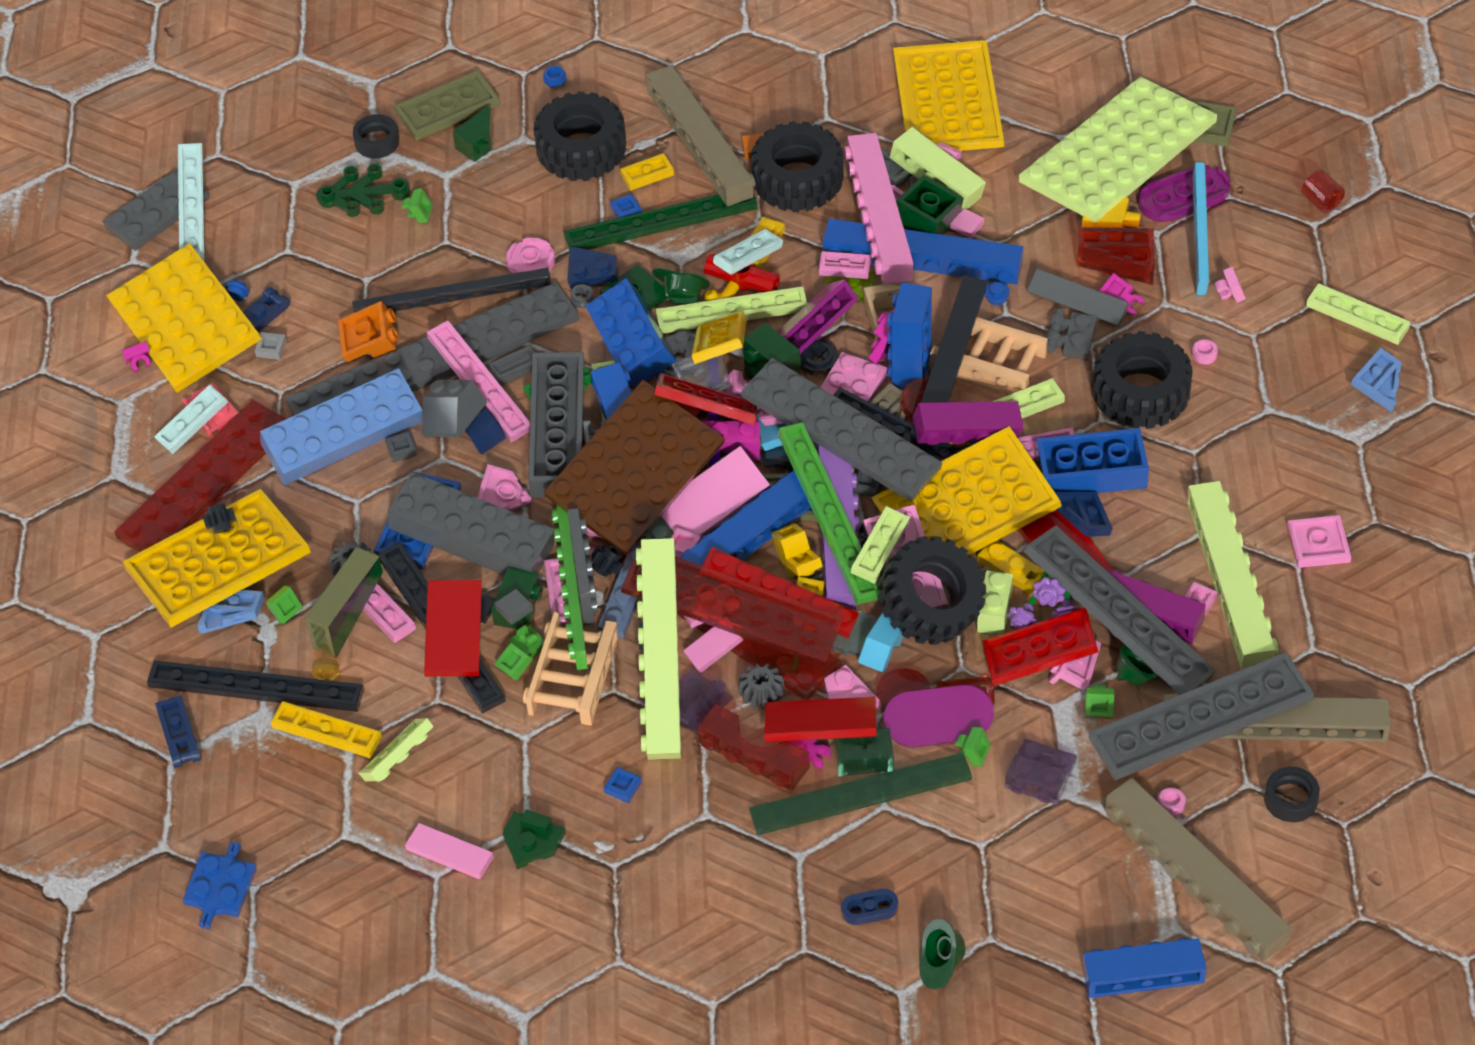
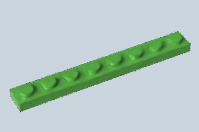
(826, 508)
(570, 589)

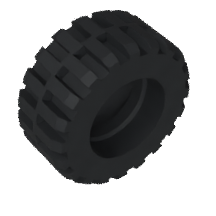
(580, 115)
(797, 145)
(1138, 404)
(953, 569)

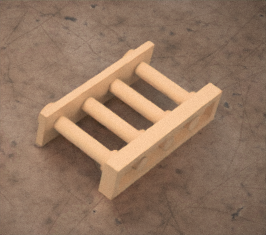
(994, 374)
(591, 683)

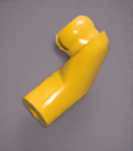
(729, 291)

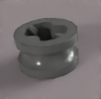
(586, 291)

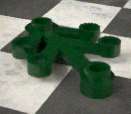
(334, 195)

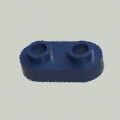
(869, 906)

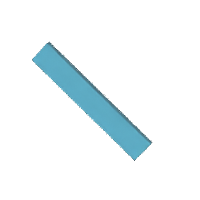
(1200, 229)

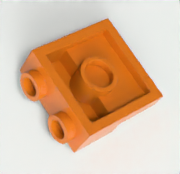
(368, 332)

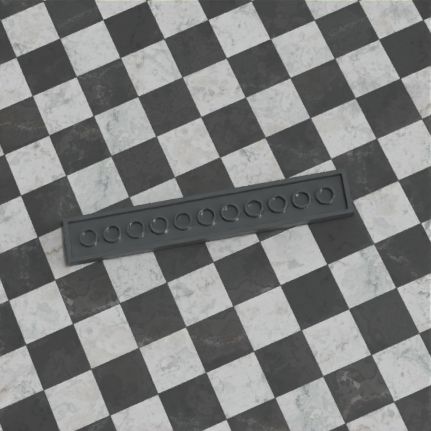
(485, 334)

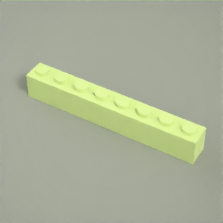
(1231, 574)
(660, 649)

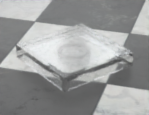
(708, 373)

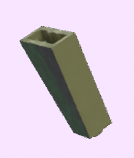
(343, 601)

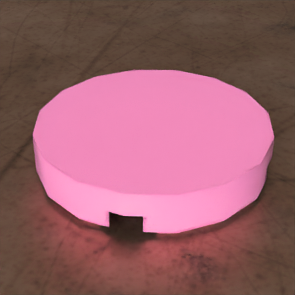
(530, 255)

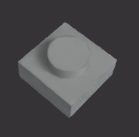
(270, 346)

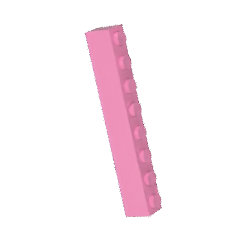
(879, 209)

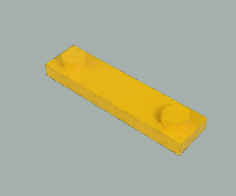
(326, 729)

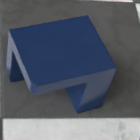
(484, 432)

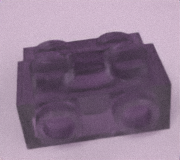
(1040, 771)

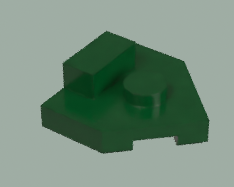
(531, 837)

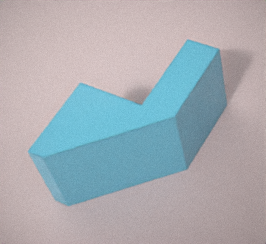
(880, 644)

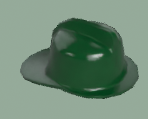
(681, 287)
(1133, 668)
(941, 952)

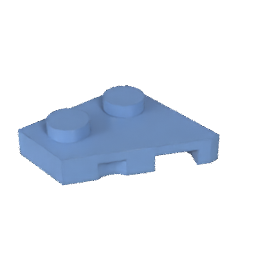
(1379, 379)
(233, 610)

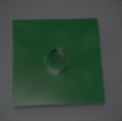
(650, 289)

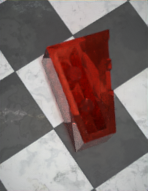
(1118, 251)

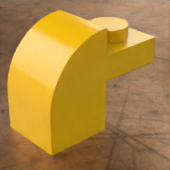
(795, 551)

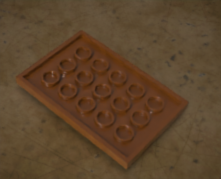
(634, 467)

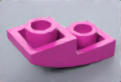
(881, 346)

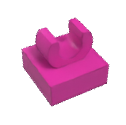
(136, 353)

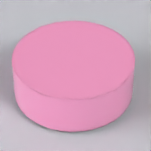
(1204, 351)
(1172, 800)

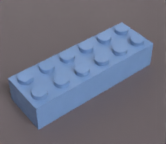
(341, 426)

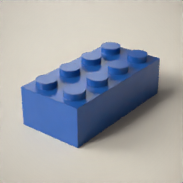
(631, 332)
(910, 334)
(1094, 461)

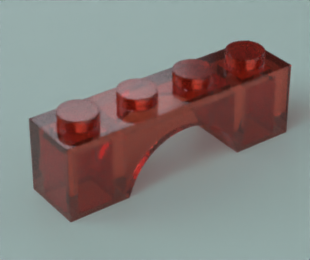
(781, 763)

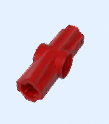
(746, 278)

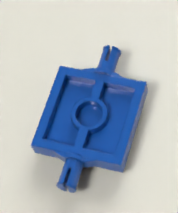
(219, 884)

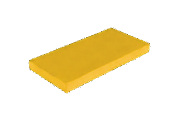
(719, 337)

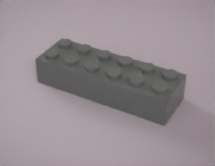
(555, 416)
(469, 526)

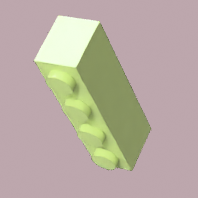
(922, 156)

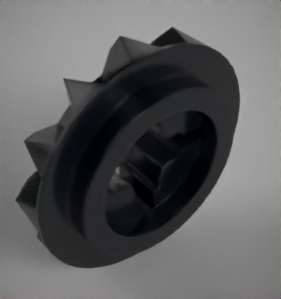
(818, 349)

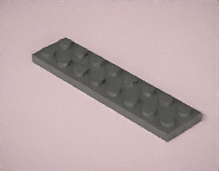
(842, 429)
(1119, 611)
(1200, 716)

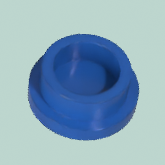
(554, 76)
(237, 290)
(997, 293)

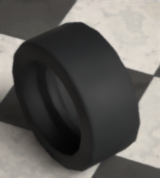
(379, 148)
(1294, 776)

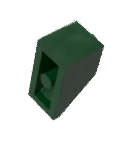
(475, 135)

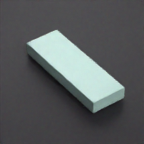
(748, 251)
(191, 419)

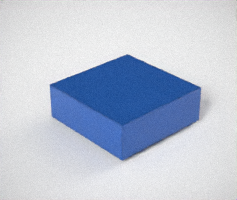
(625, 206)
(622, 785)

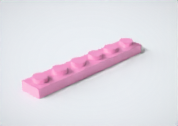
(469, 367)

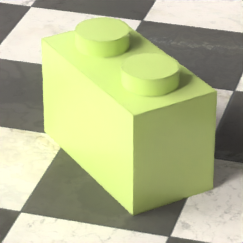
(997, 603)

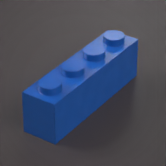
(610, 387)
(1144, 967)

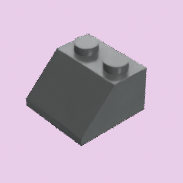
(450, 407)

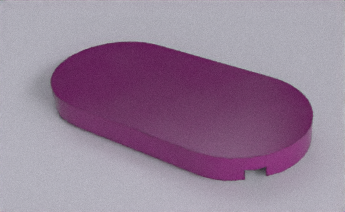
(1173, 195)
(937, 715)

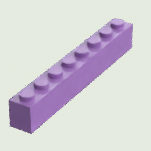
(843, 482)

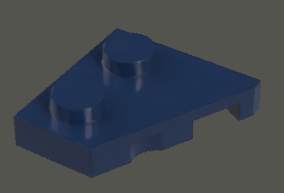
(591, 267)
(1085, 512)

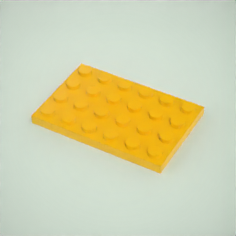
(949, 94)
(183, 317)
(980, 494)
(204, 568)

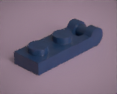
(260, 312)
(177, 730)

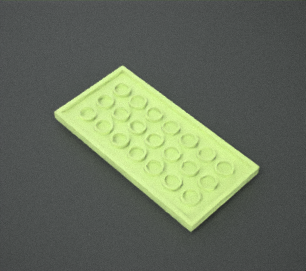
(1117, 149)

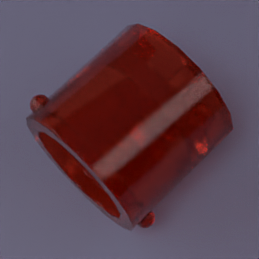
(1323, 191)

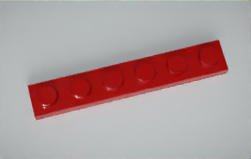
(746, 572)

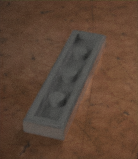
(1078, 297)

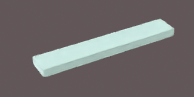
(191, 197)

